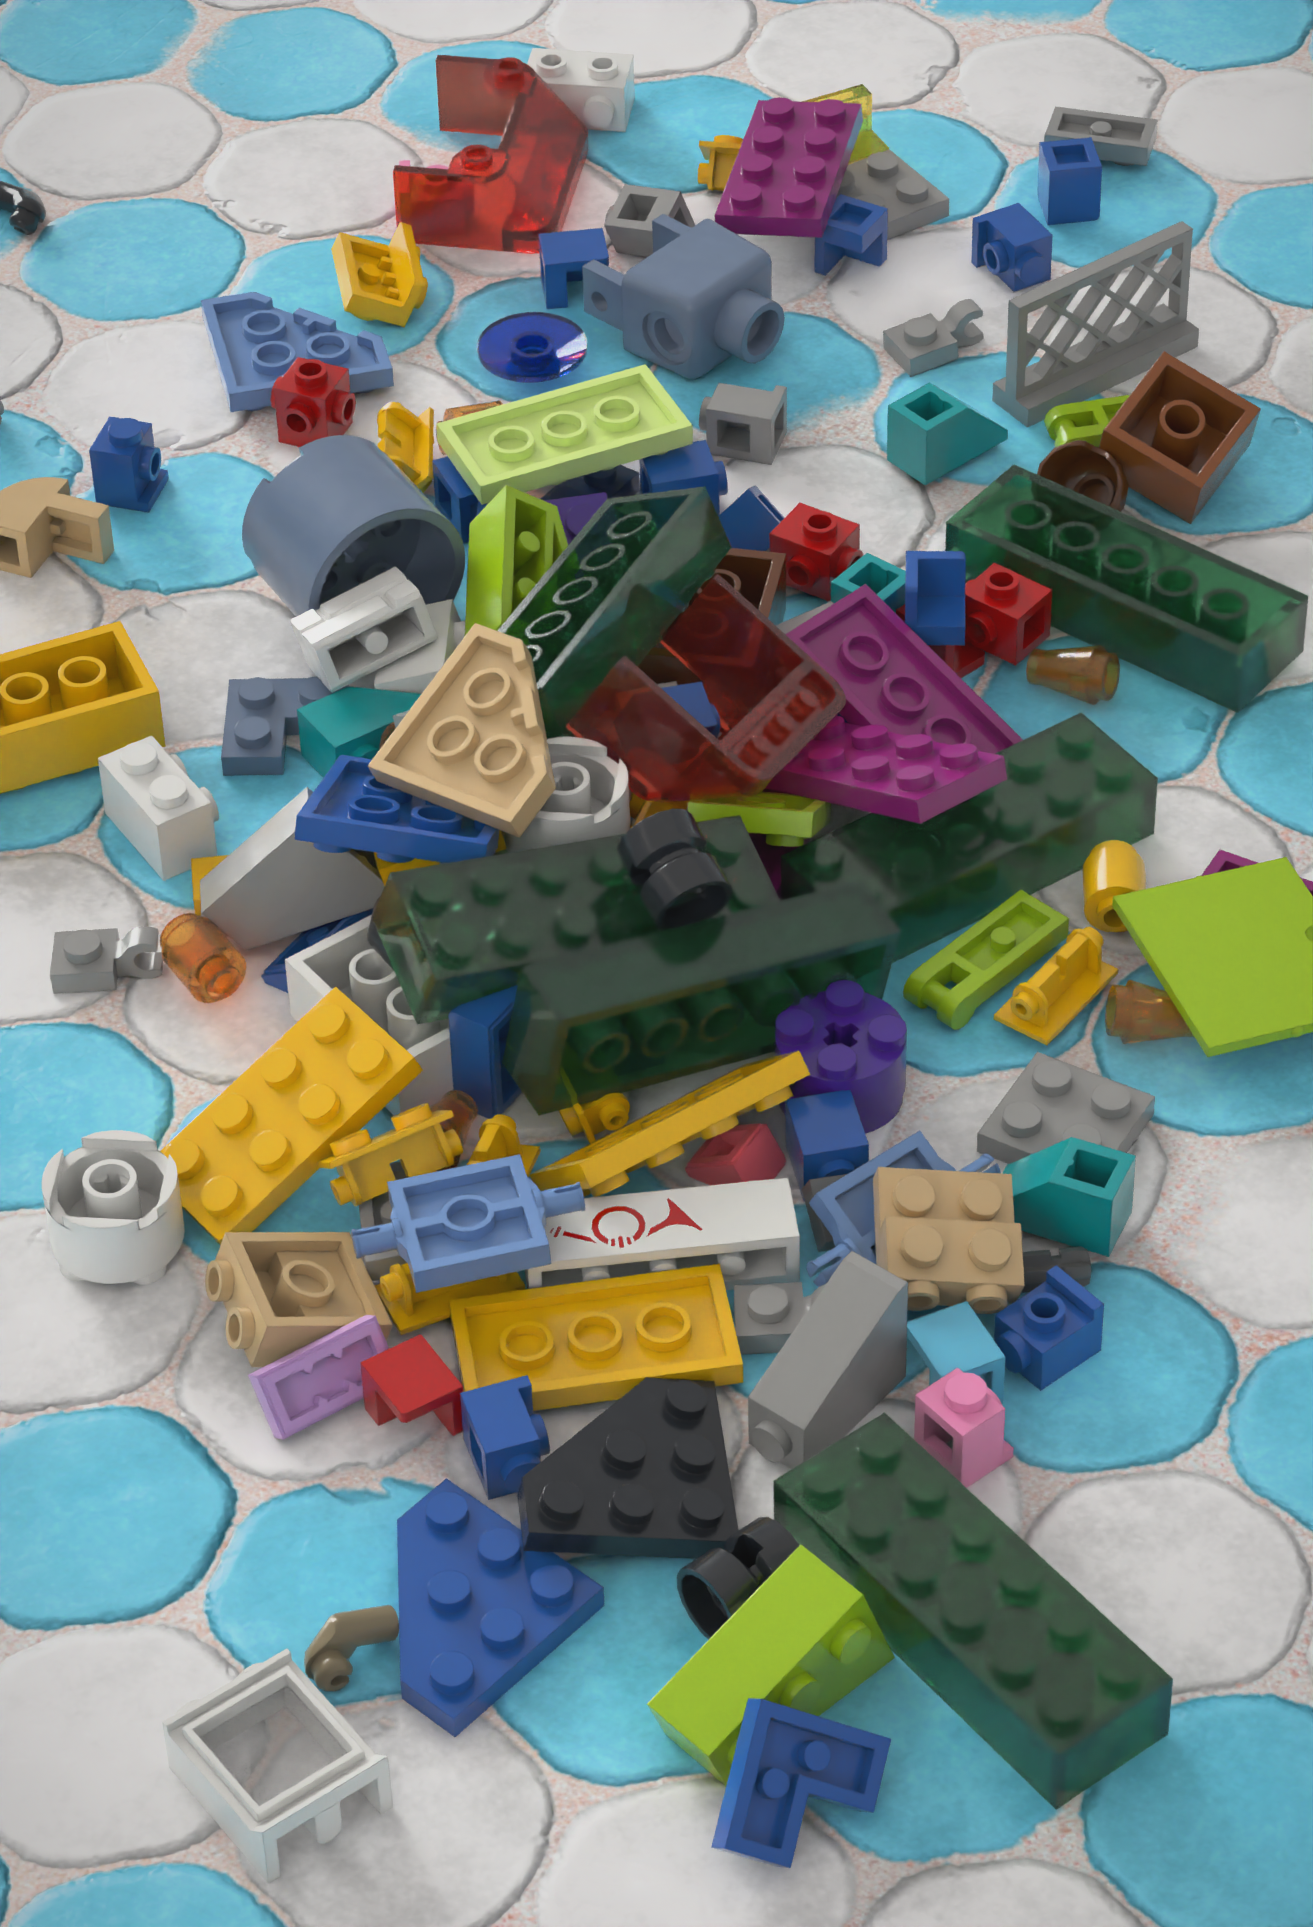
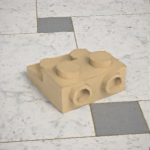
(949, 1237)
(289, 1290)

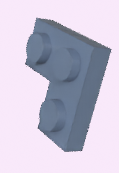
(260, 718)

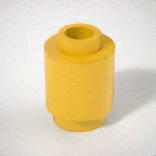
(1110, 871)

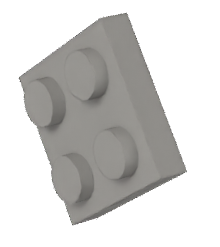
(896, 186)
(1063, 1102)

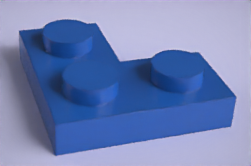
(780, 1763)

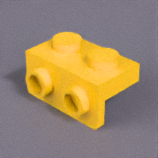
(380, 278)

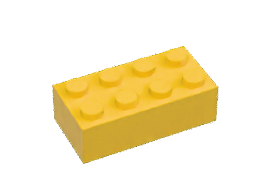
(73, 704)

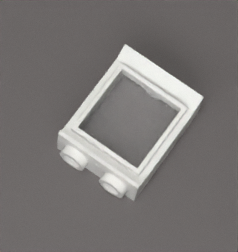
(272, 1758)

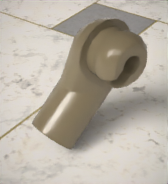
(330, 1651)

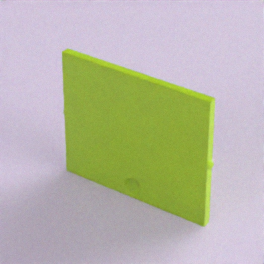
(1230, 952)

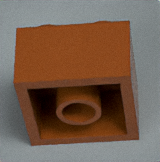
(1179, 436)

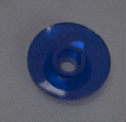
(532, 347)

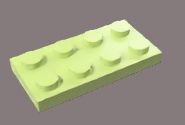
(565, 433)

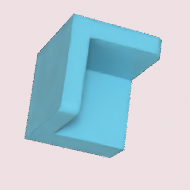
(958, 1340)

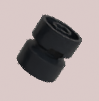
(674, 875)
(724, 1579)

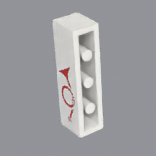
(738, 1225)

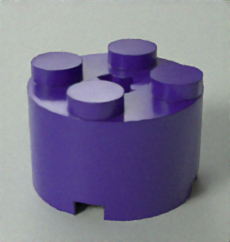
(848, 1045)

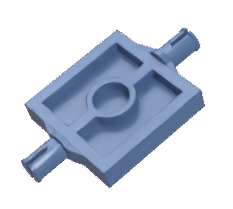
(849, 1202)
(468, 1222)

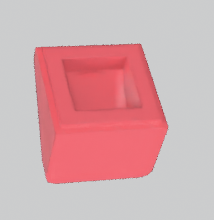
(737, 1156)

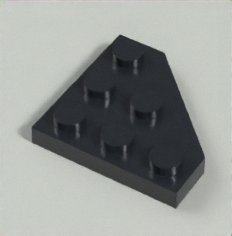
(636, 1479)

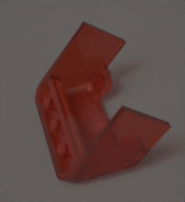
(504, 193)
(757, 678)

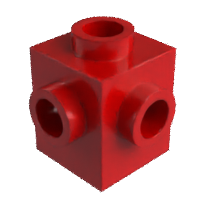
(312, 402)
(816, 548)
(1006, 613)

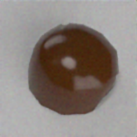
(1087, 472)

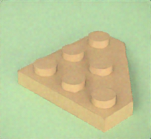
(475, 736)

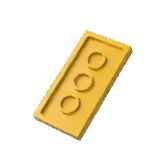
(283, 1114)
(662, 1132)
(599, 1335)

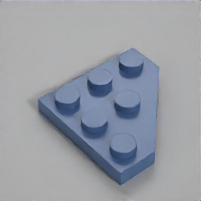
(260, 343)

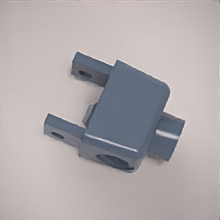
(691, 299)

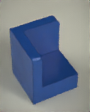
(1069, 181)
(853, 231)
(562, 260)
(750, 520)
(936, 596)

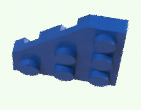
(366, 815)
(477, 1606)

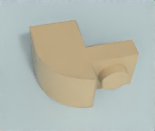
(44, 518)

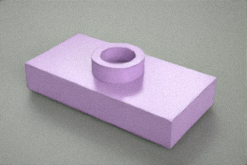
(317, 1377)

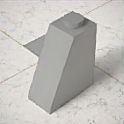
(285, 884)
(832, 1365)

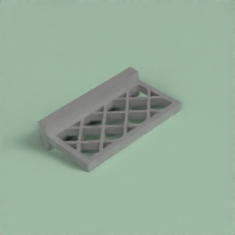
(1107, 352)

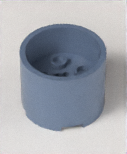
(344, 519)

